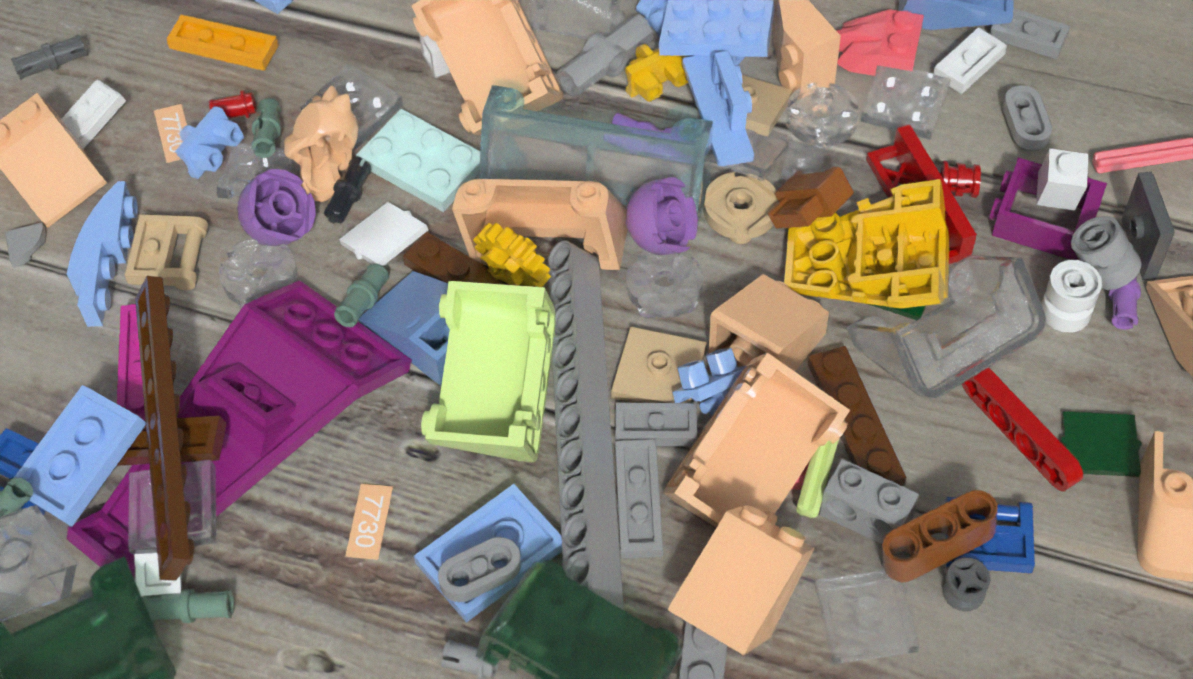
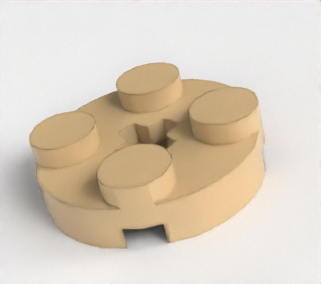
(736, 223)

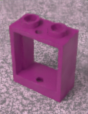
(1033, 232)

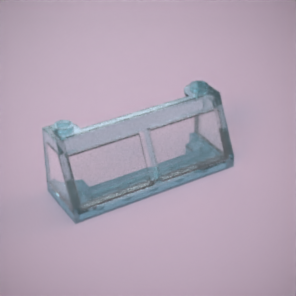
(564, 148)

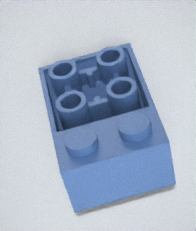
(412, 322)

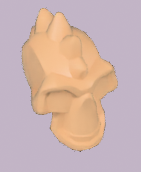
(323, 142)

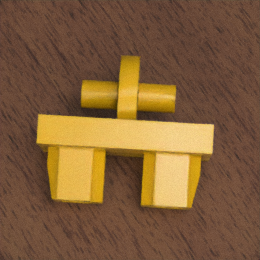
(651, 70)

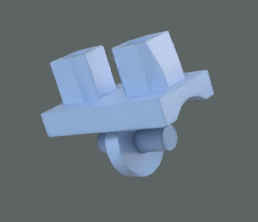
(204, 144)
(712, 387)

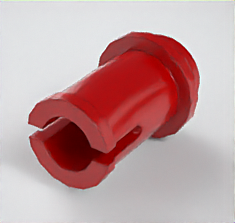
(236, 105)

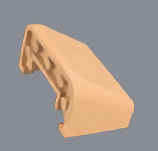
(486, 47)
(545, 210)
(756, 443)

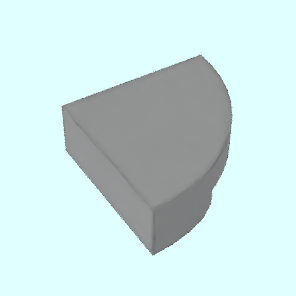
(24, 242)

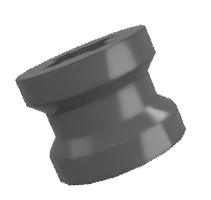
(967, 574)

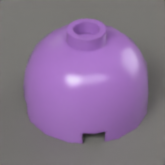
(276, 208)
(661, 217)

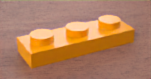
(222, 42)

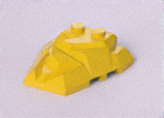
(877, 254)

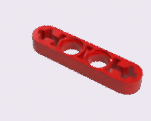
(1024, 430)

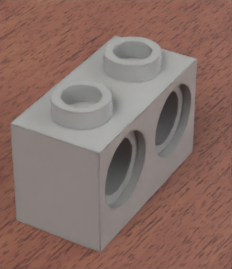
(866, 502)

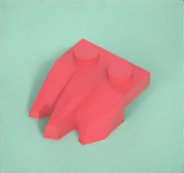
(880, 40)

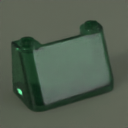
(569, 632)
(93, 639)

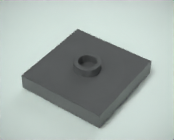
(1148, 224)

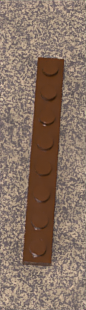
(163, 436)

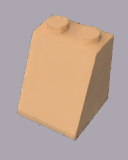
(768, 320)
(743, 579)

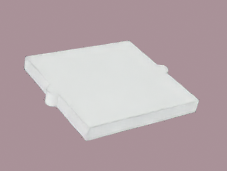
(383, 234)

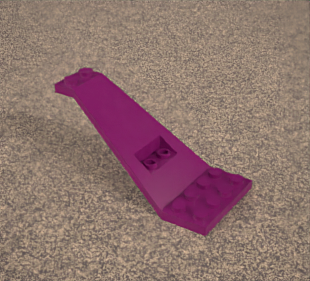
(275, 384)

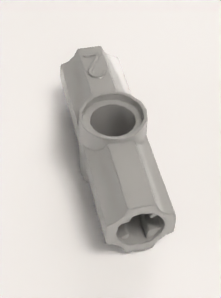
(604, 55)

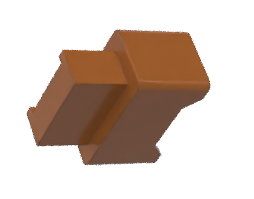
(810, 197)

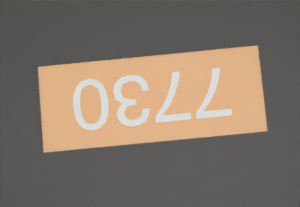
(170, 123)
(369, 521)

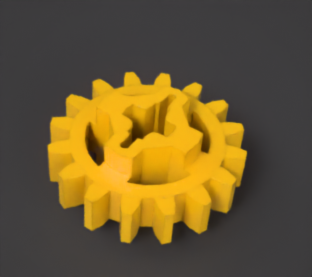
(511, 256)

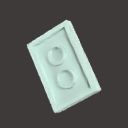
(421, 159)

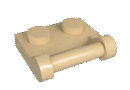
(154, 248)

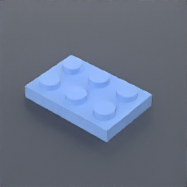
(716, 27)
(79, 454)
(504, 516)

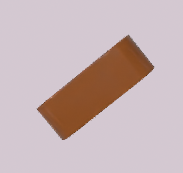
(949, 519)

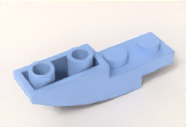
(98, 248)

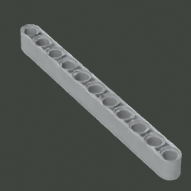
(583, 424)

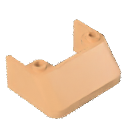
(1164, 516)

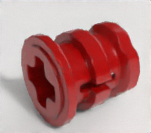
(962, 179)

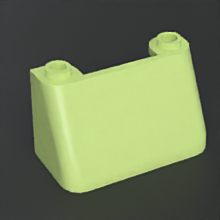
(493, 370)

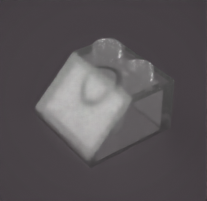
(32, 563)

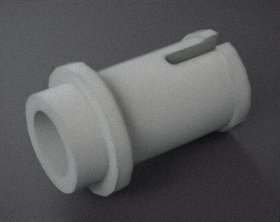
(464, 658)

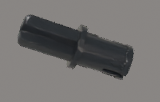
(347, 191)

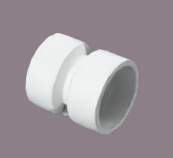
(1071, 295)

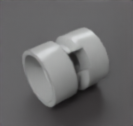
(1107, 249)

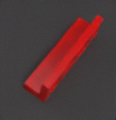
(918, 168)

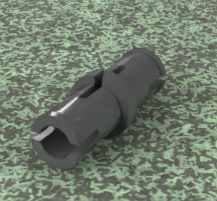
(49, 57)

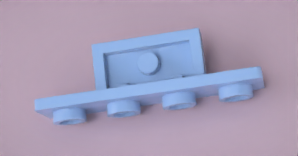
(721, 99)

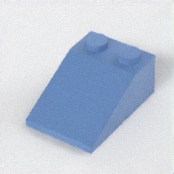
(959, 13)

